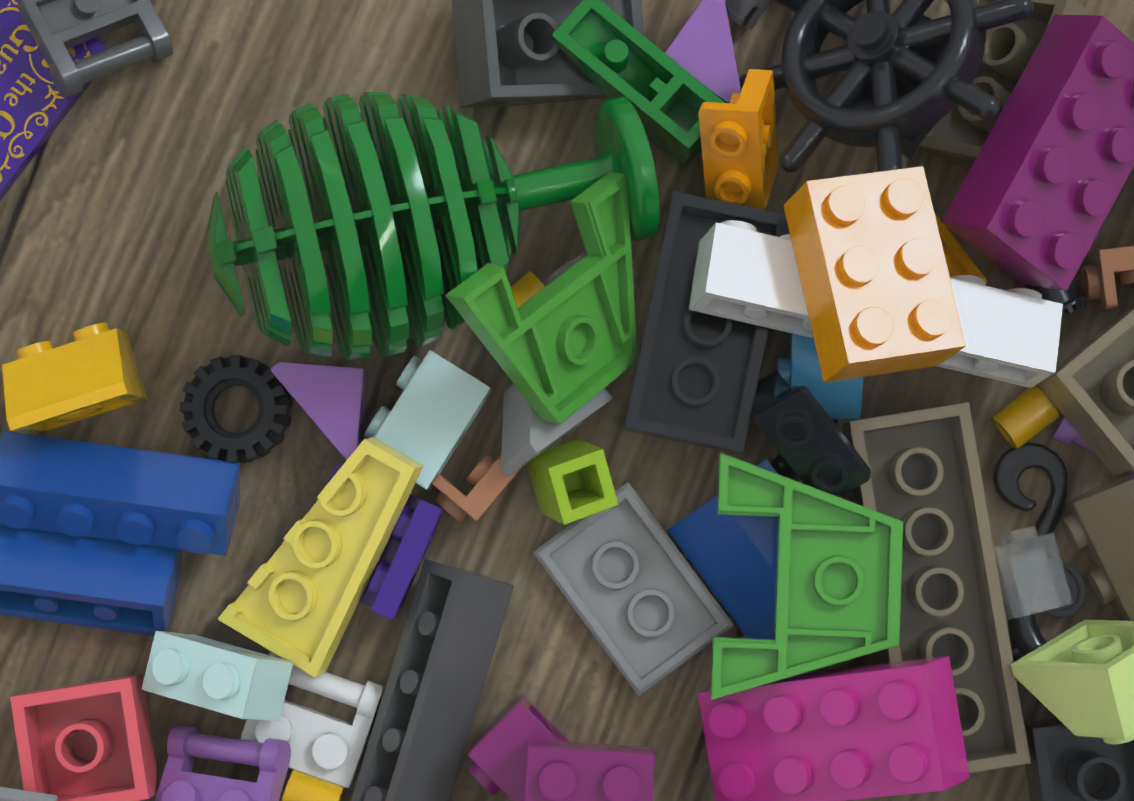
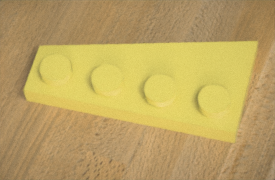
(319, 573)

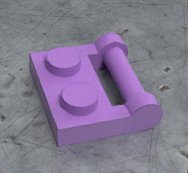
(186, 744)

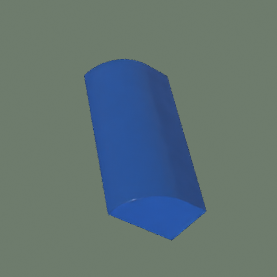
(87, 581)

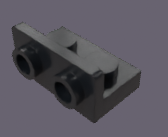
(807, 437)

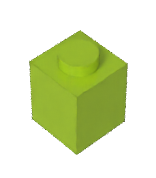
(572, 481)

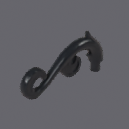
(1006, 475)

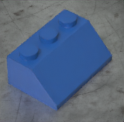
(735, 561)

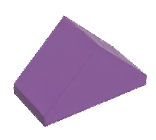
(707, 49)
(331, 398)

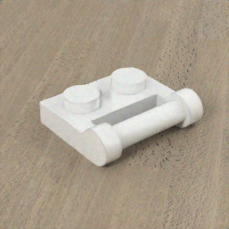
(317, 741)

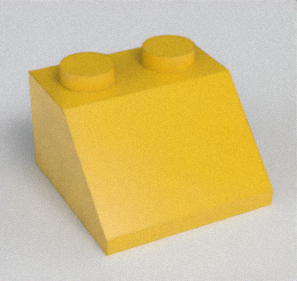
(72, 381)

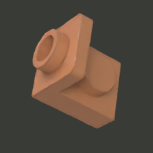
(1100, 273)
(488, 484)

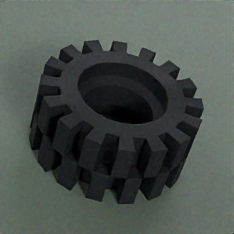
(201, 399)

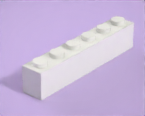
(757, 282)

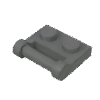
(67, 23)

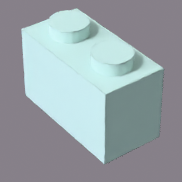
(430, 413)
(217, 676)

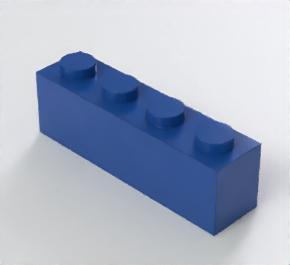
(118, 493)

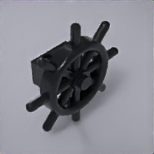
(898, 74)

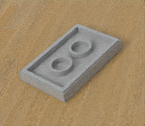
(633, 590)

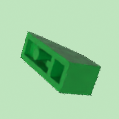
(633, 67)

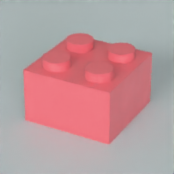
(87, 741)

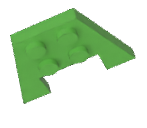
(578, 327)
(832, 580)

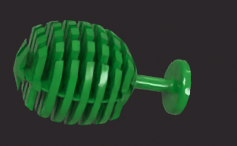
(388, 212)

